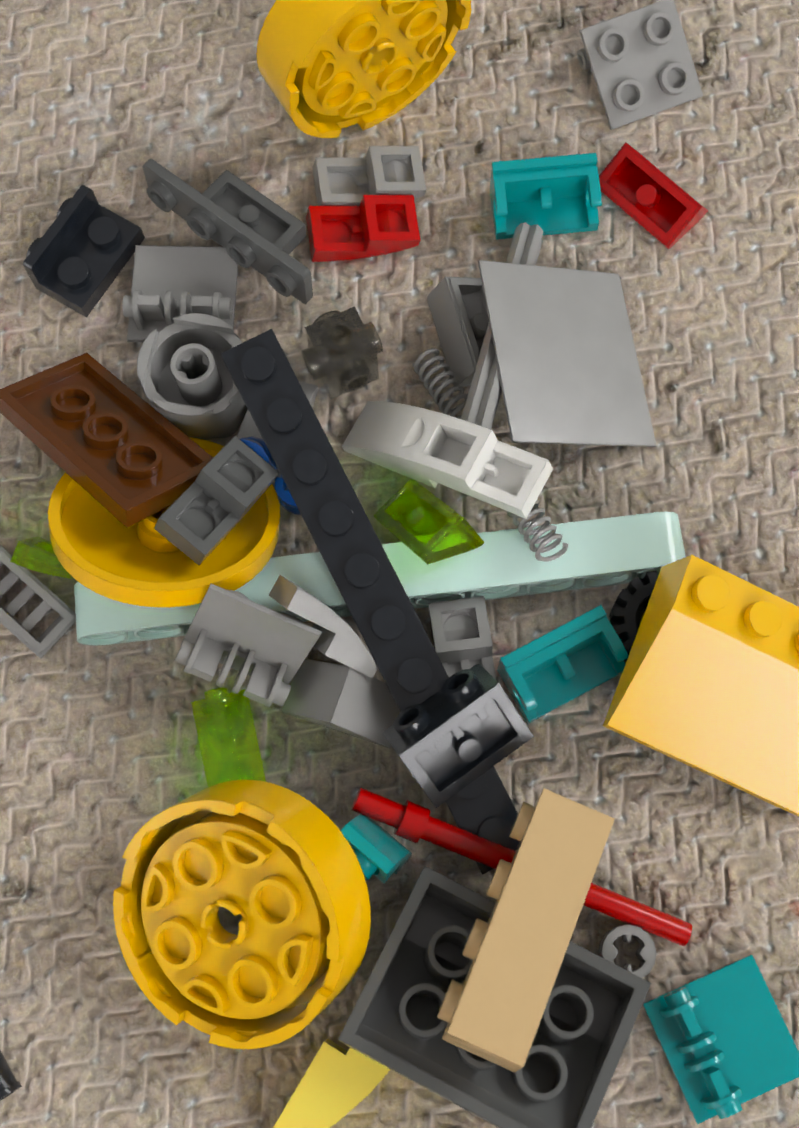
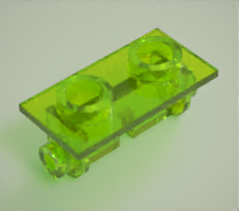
(227, 737)

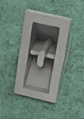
(342, 701)

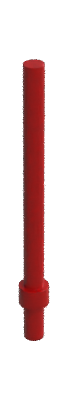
(414, 823)

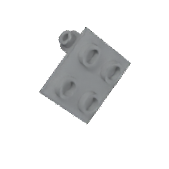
(640, 63)
(176, 283)
(248, 639)

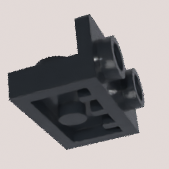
(81, 252)
(457, 733)

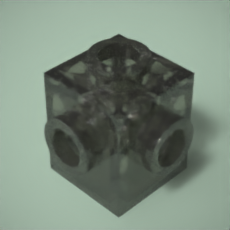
(342, 351)

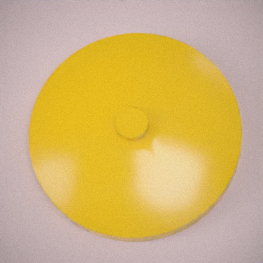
(141, 564)

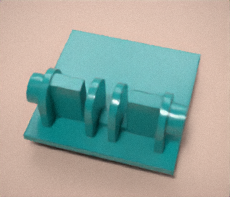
(724, 1039)

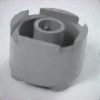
(188, 378)

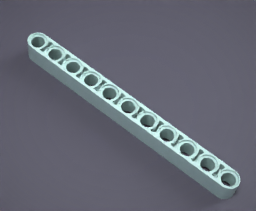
(503, 567)

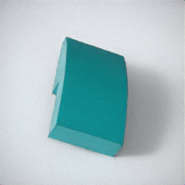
(375, 848)

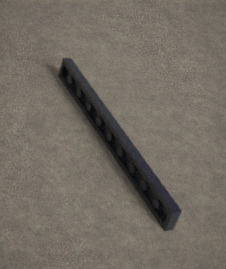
(356, 559)

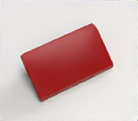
(650, 196)

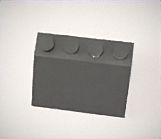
(571, 1051)

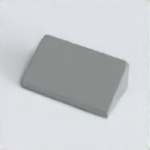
(460, 322)

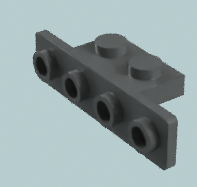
(241, 221)

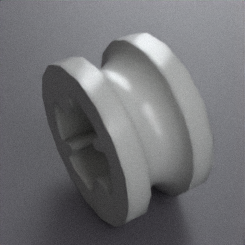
(645, 953)

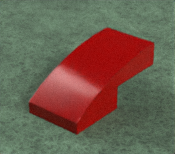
(356, 232)

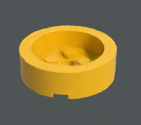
(323, 61)
(298, 901)

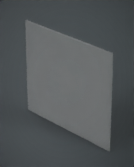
(565, 356)

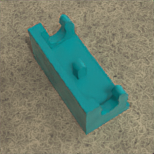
(546, 191)
(563, 664)

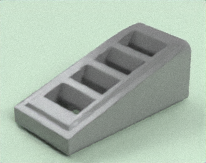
(50, 600)

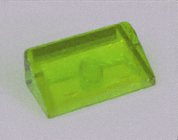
(427, 524)

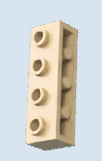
(527, 931)

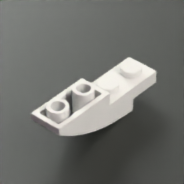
(450, 453)

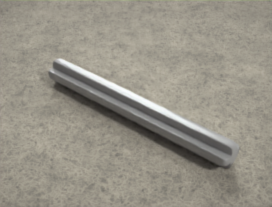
(486, 384)

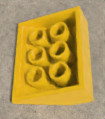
(716, 681)

